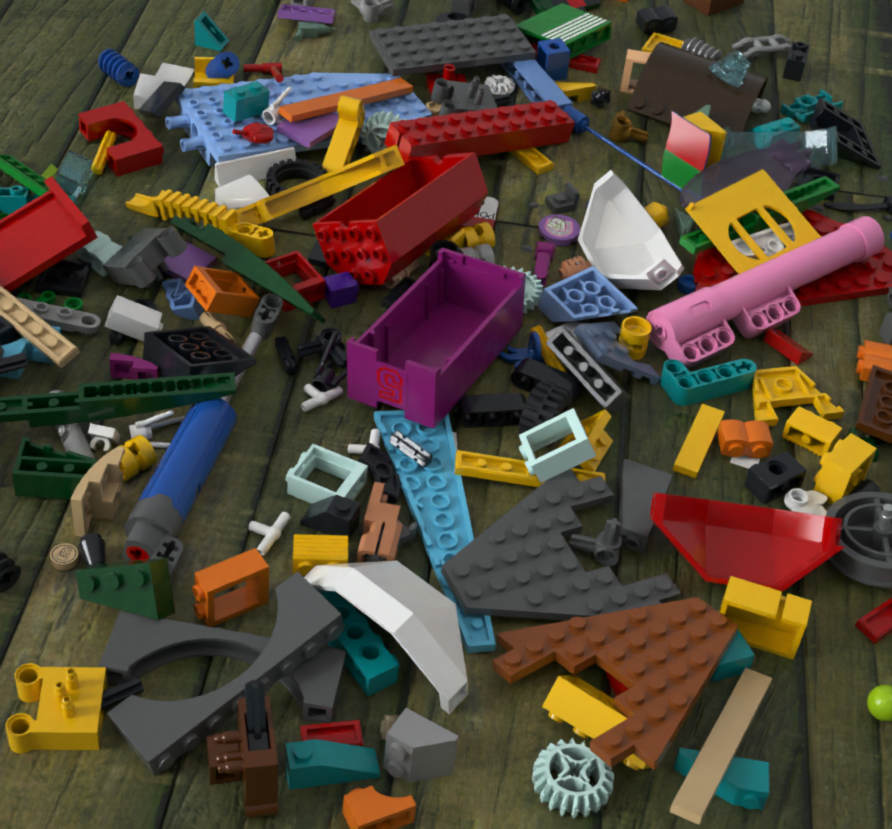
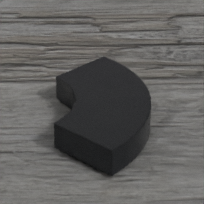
(381, 471)

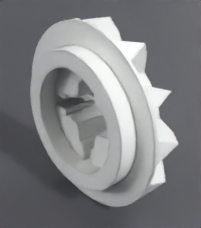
(500, 84)

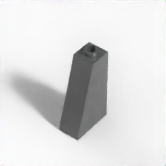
(635, 497)

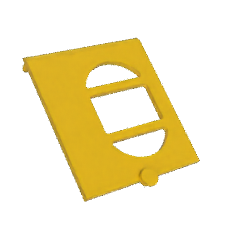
(739, 199)

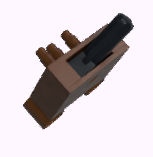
(256, 752)

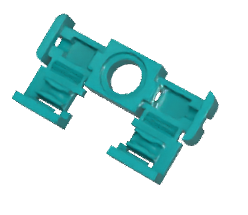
(805, 105)

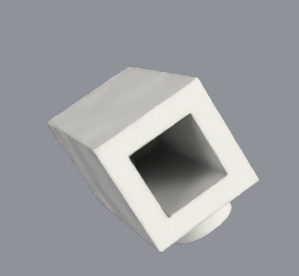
(133, 318)

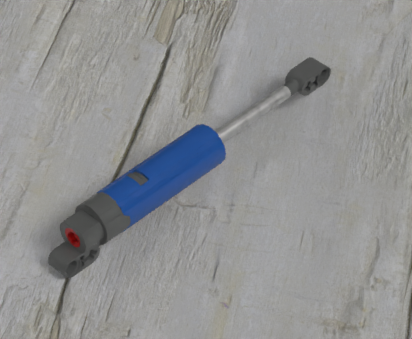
(188, 462)

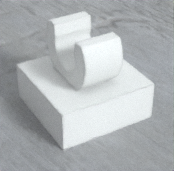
(105, 435)

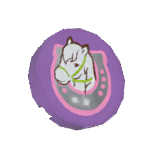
(559, 229)

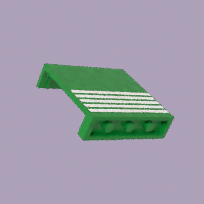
(575, 27)

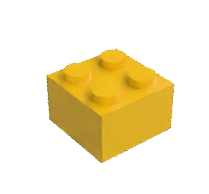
(843, 467)

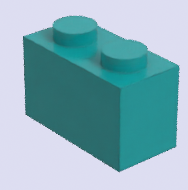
(245, 101)

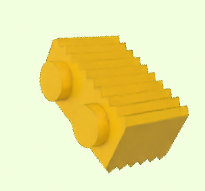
(811, 431)
(318, 550)

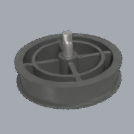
(866, 537)

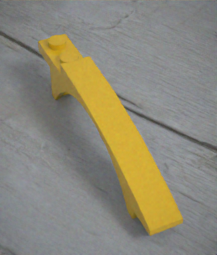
(321, 186)

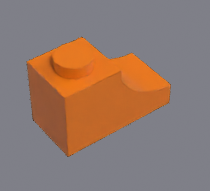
(372, 810)

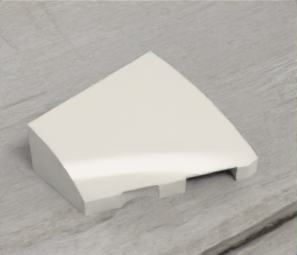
(145, 88)
(240, 193)

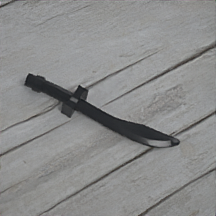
(844, 206)

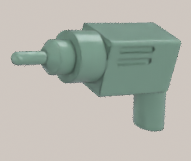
(311, 30)
(684, 223)

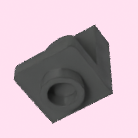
(563, 201)

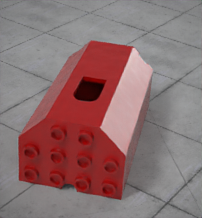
(401, 216)

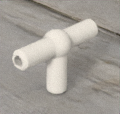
(318, 397)
(358, 448)
(271, 533)

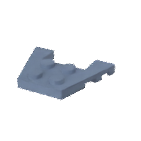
(603, 345)

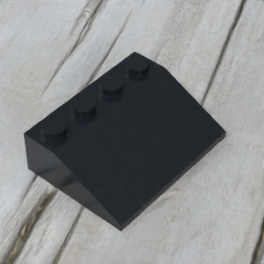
(194, 352)

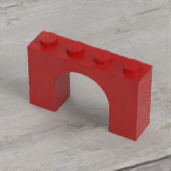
(127, 157)

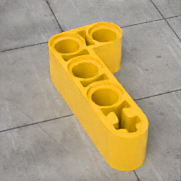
(346, 134)

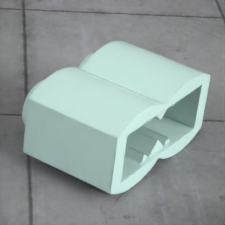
(98, 252)

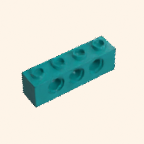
(365, 651)

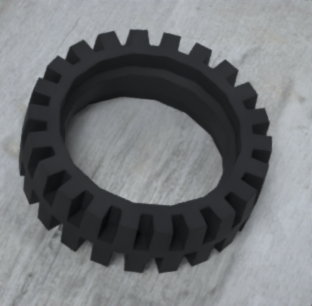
(291, 170)

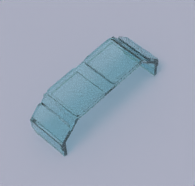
(821, 142)

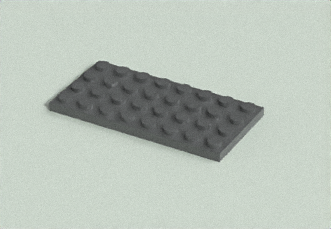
(452, 42)

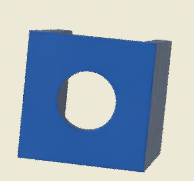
(553, 58)

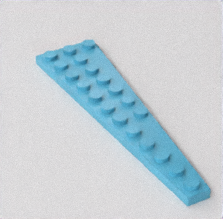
(438, 507)

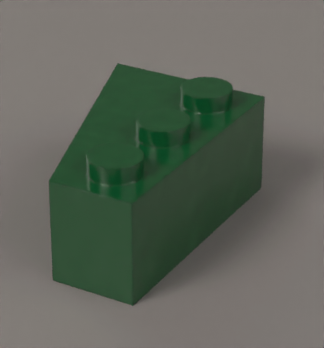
(48, 472)

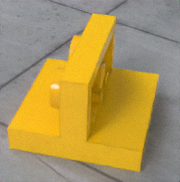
(598, 438)

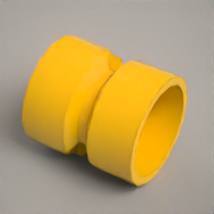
(479, 234)
(635, 336)
(138, 456)

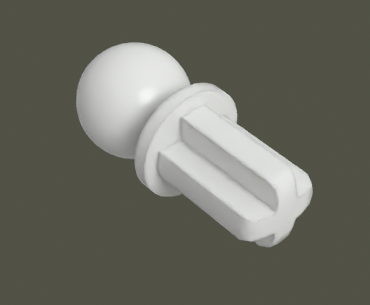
(761, 105)

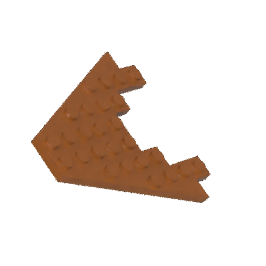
(654, 650)

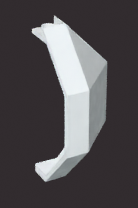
(625, 239)
(409, 610)

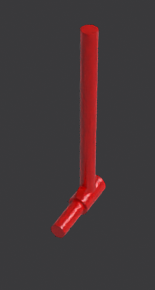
(273, 68)

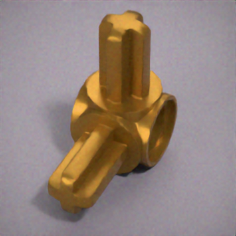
(623, 129)

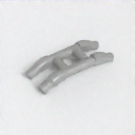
(774, 40)

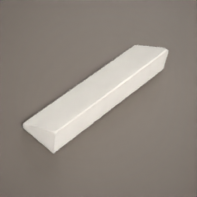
(255, 165)

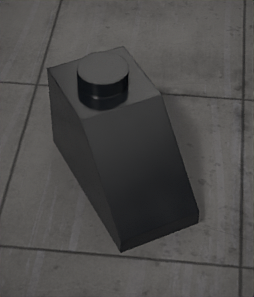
(333, 516)

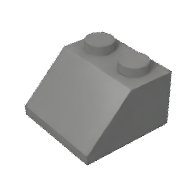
(419, 748)

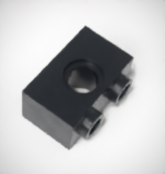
(774, 477)

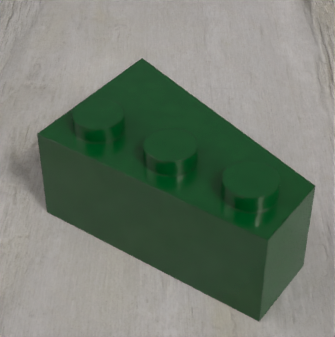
(130, 586)

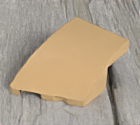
(98, 492)

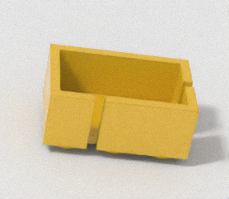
(766, 616)

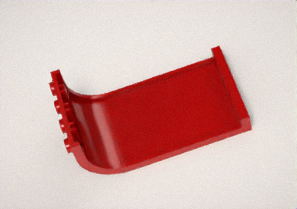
(41, 236)

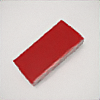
(786, 346)

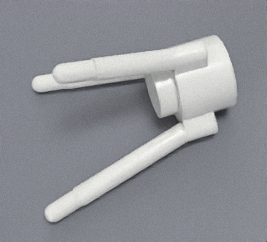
(270, 114)
(144, 427)

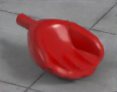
(256, 133)

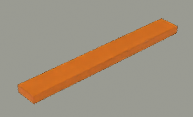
(329, 103)

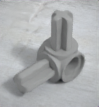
(372, 9)

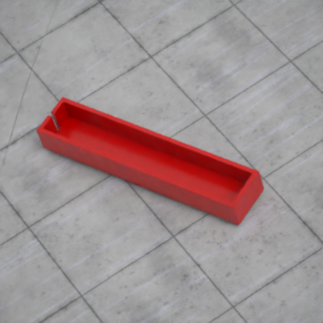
(482, 131)

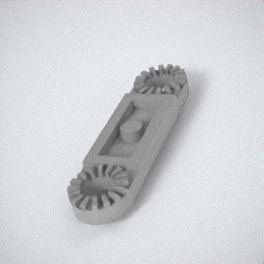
(64, 317)

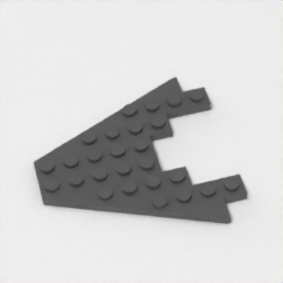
(529, 569)

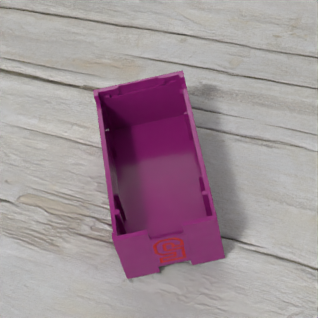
(437, 337)

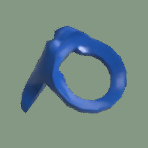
(517, 355)

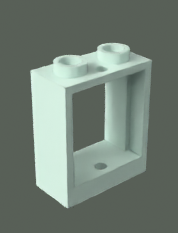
(561, 458)
(328, 461)

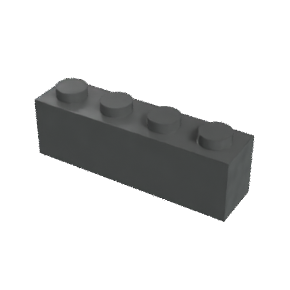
(588, 370)

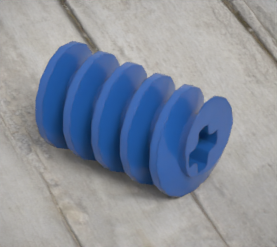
(223, 66)
(118, 68)

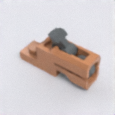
(382, 529)

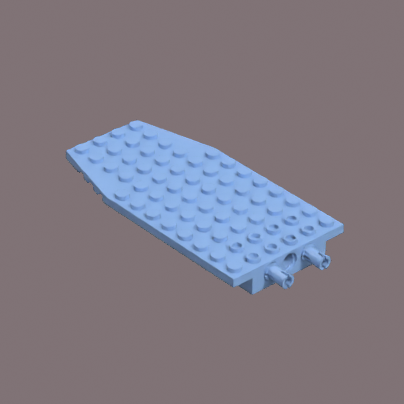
(212, 130)

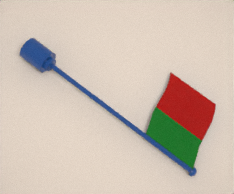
(684, 152)

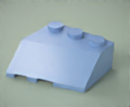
(584, 297)

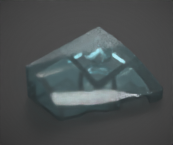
(731, 68)

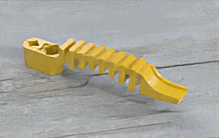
(253, 237)

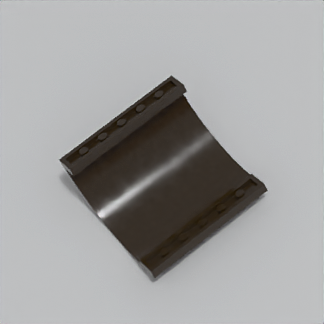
(684, 84)

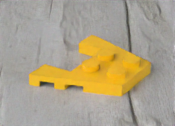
(788, 387)

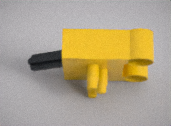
(68, 708)

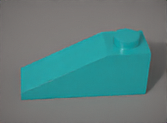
(328, 762)
(743, 784)

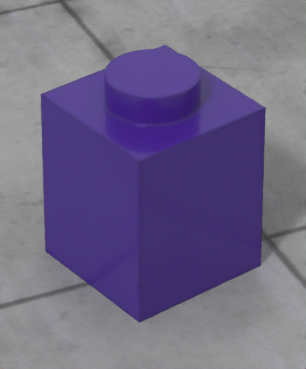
(340, 289)

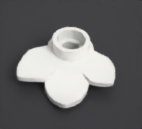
(806, 502)

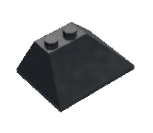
(851, 136)

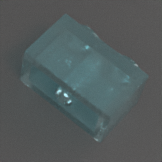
(74, 174)

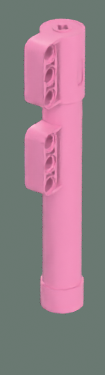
(759, 298)

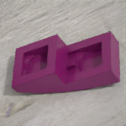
(131, 367)

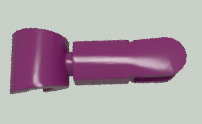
(543, 254)

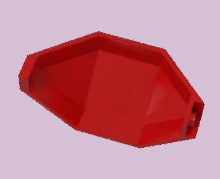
(745, 540)

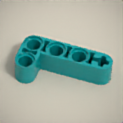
(707, 383)

